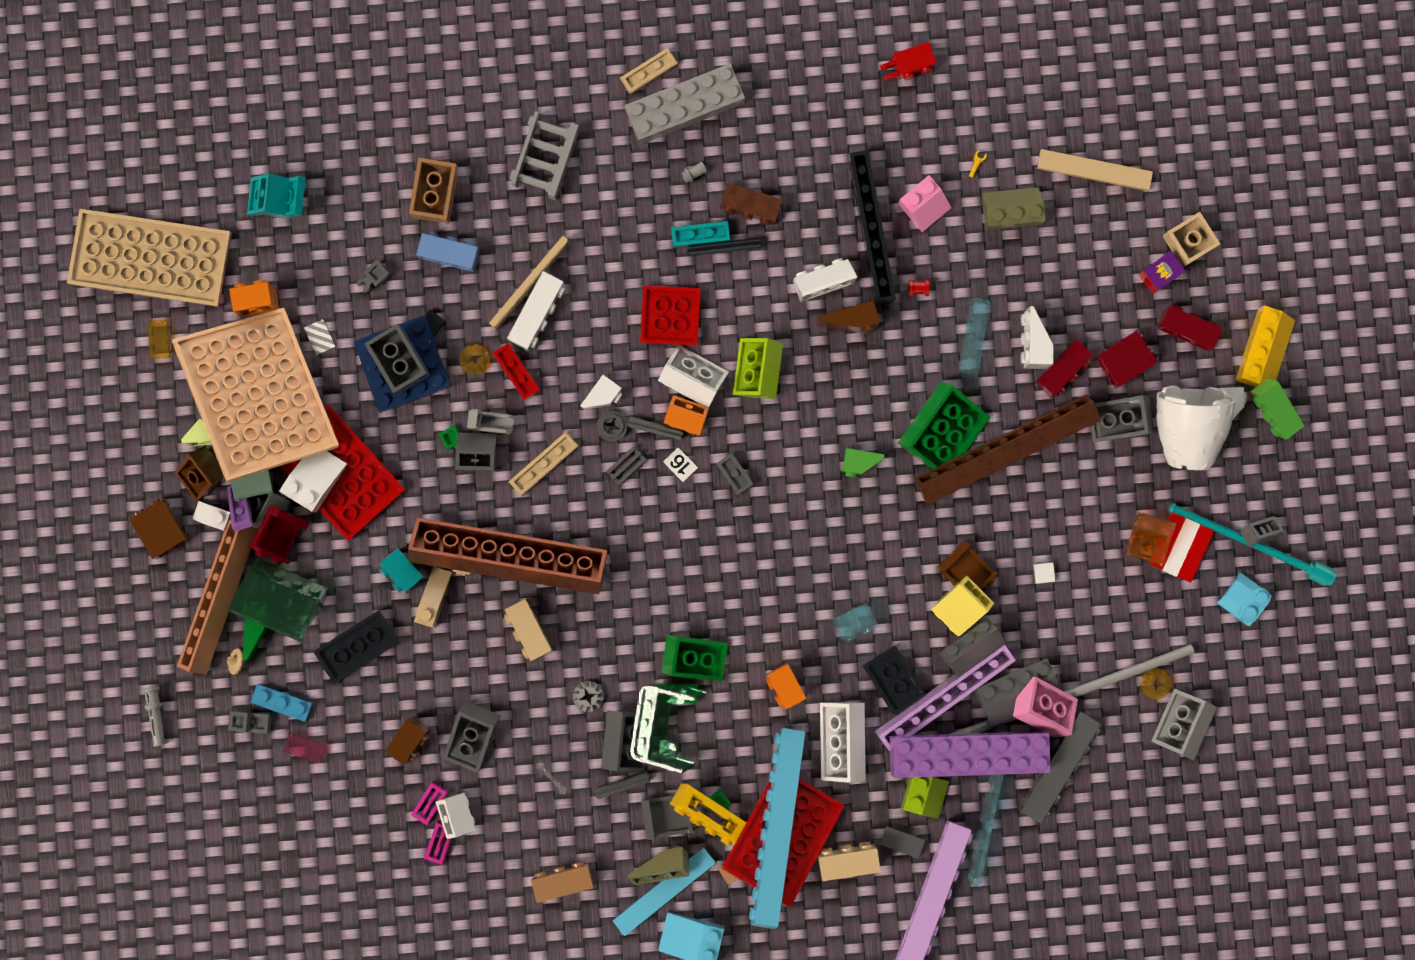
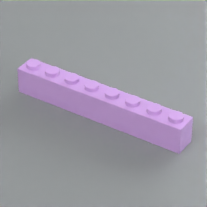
(944, 696)
(935, 892)

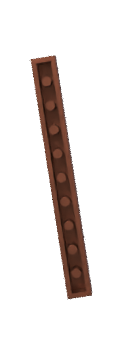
(1007, 449)

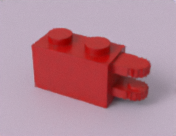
(910, 62)

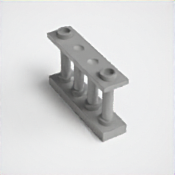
(563, 152)

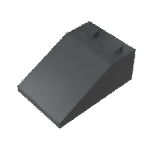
(1123, 419)
(471, 736)

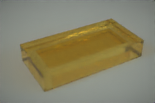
(159, 339)

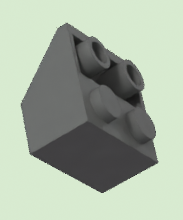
(476, 452)

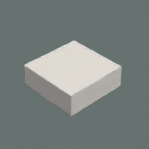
(1044, 573)

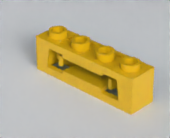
(683, 798)

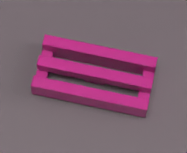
(420, 817)
(431, 843)

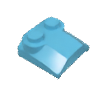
(1245, 599)

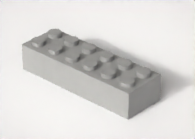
(684, 104)

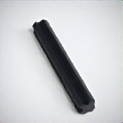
(726, 246)

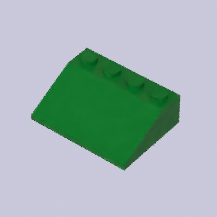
(943, 427)

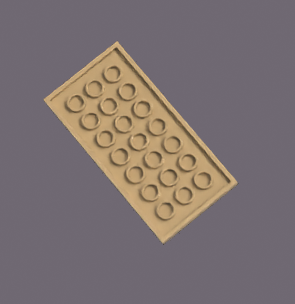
(149, 257)

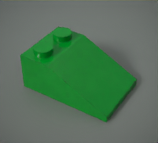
(694, 658)

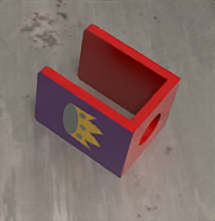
(1161, 272)

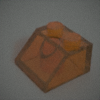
(1150, 538)

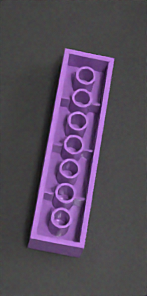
(969, 754)

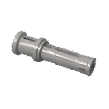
(153, 706)

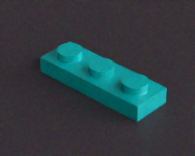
(700, 234)

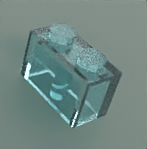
(853, 622)

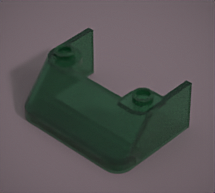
(651, 725)

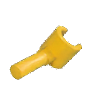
(977, 161)

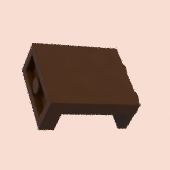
(158, 529)
(966, 562)

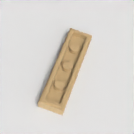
(543, 463)

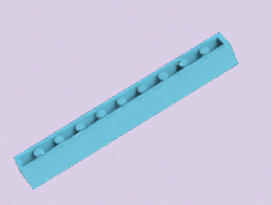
(778, 828)

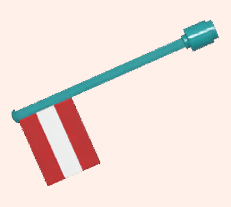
(1193, 536)

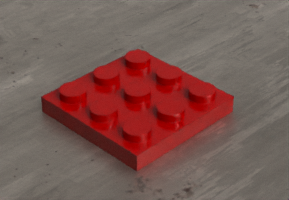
(670, 315)

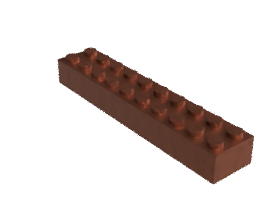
(507, 555)

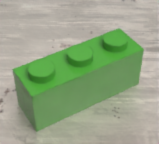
(1277, 409)

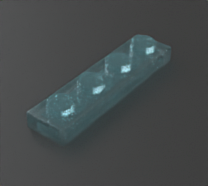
(974, 336)

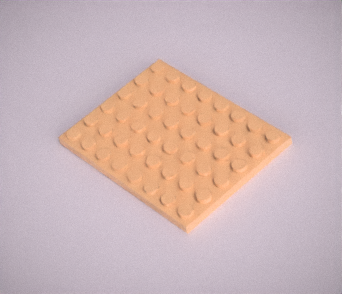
(255, 394)

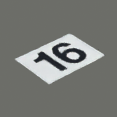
(680, 464)

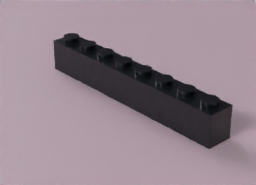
(871, 228)

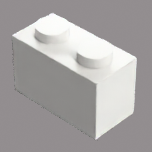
(455, 815)

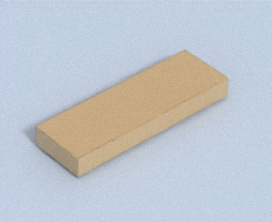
(649, 71)

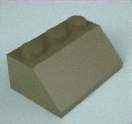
(1013, 209)

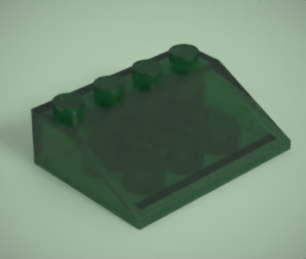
(278, 599)

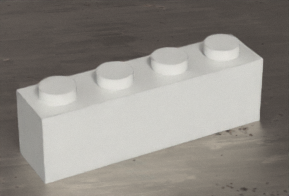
(536, 310)

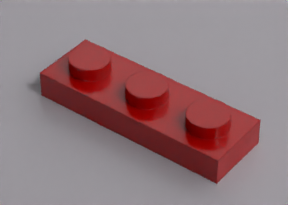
(516, 371)

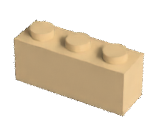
(527, 630)

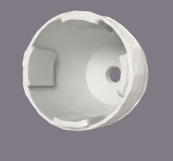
(1193, 425)

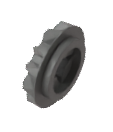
(608, 417)

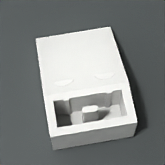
(1036, 342)

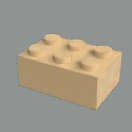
(848, 861)

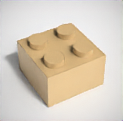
(1191, 239)

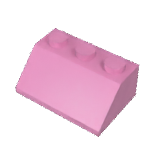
(1046, 708)

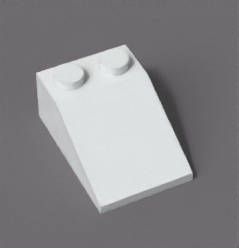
(313, 480)

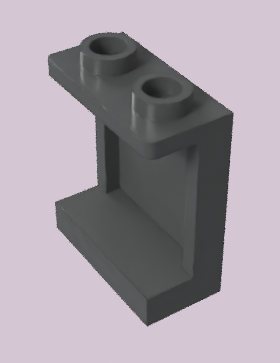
(662, 819)

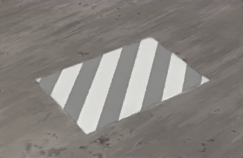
(319, 337)

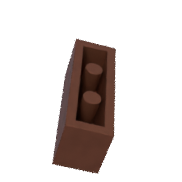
(750, 204)

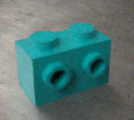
(400, 571)

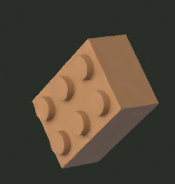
(433, 190)

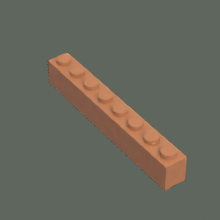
(216, 599)

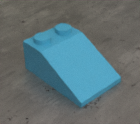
(690, 938)

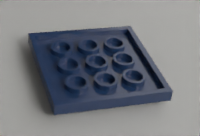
(423, 341)

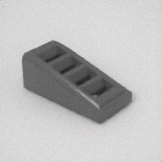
(1260, 531)

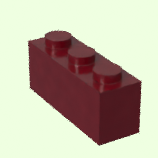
(1189, 328)
(1064, 369)

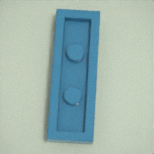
(281, 702)

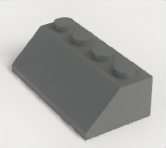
(1000, 695)

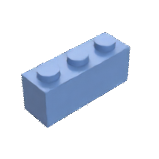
(448, 251)

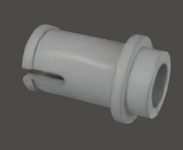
(693, 172)

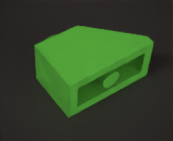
(858, 462)

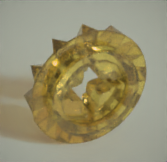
(483, 361)
(1149, 690)

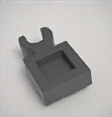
(376, 275)

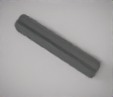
(655, 428)
(622, 785)

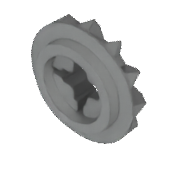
(591, 687)

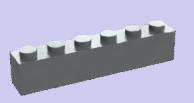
(1062, 762)

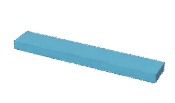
(662, 893)

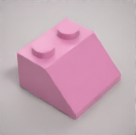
(925, 203)

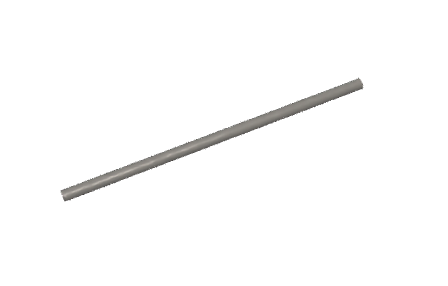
(1101, 682)

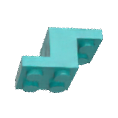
(276, 196)

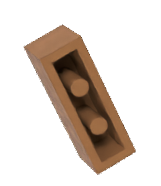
(562, 882)

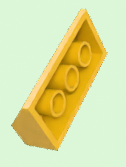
(1265, 346)

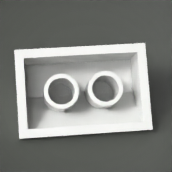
(824, 279)
(693, 376)

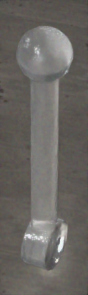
(540, 766)

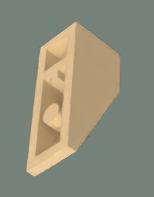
(433, 597)

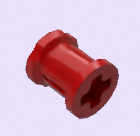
(918, 287)

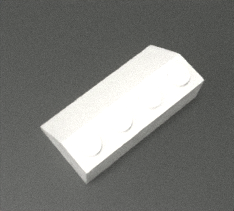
(842, 741)

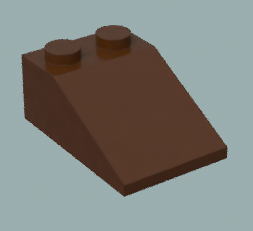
(852, 319)

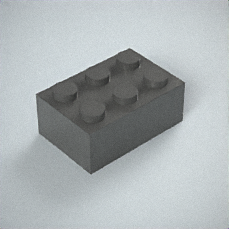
(397, 359)

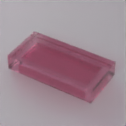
(304, 748)

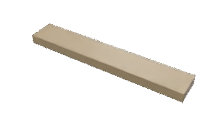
(1094, 170)
(529, 283)

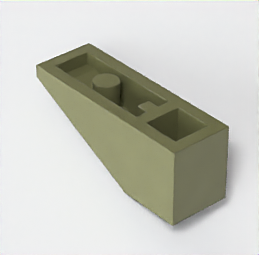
(665, 866)

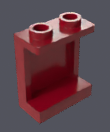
(1126, 359)
(277, 534)

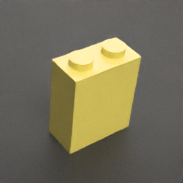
(962, 606)

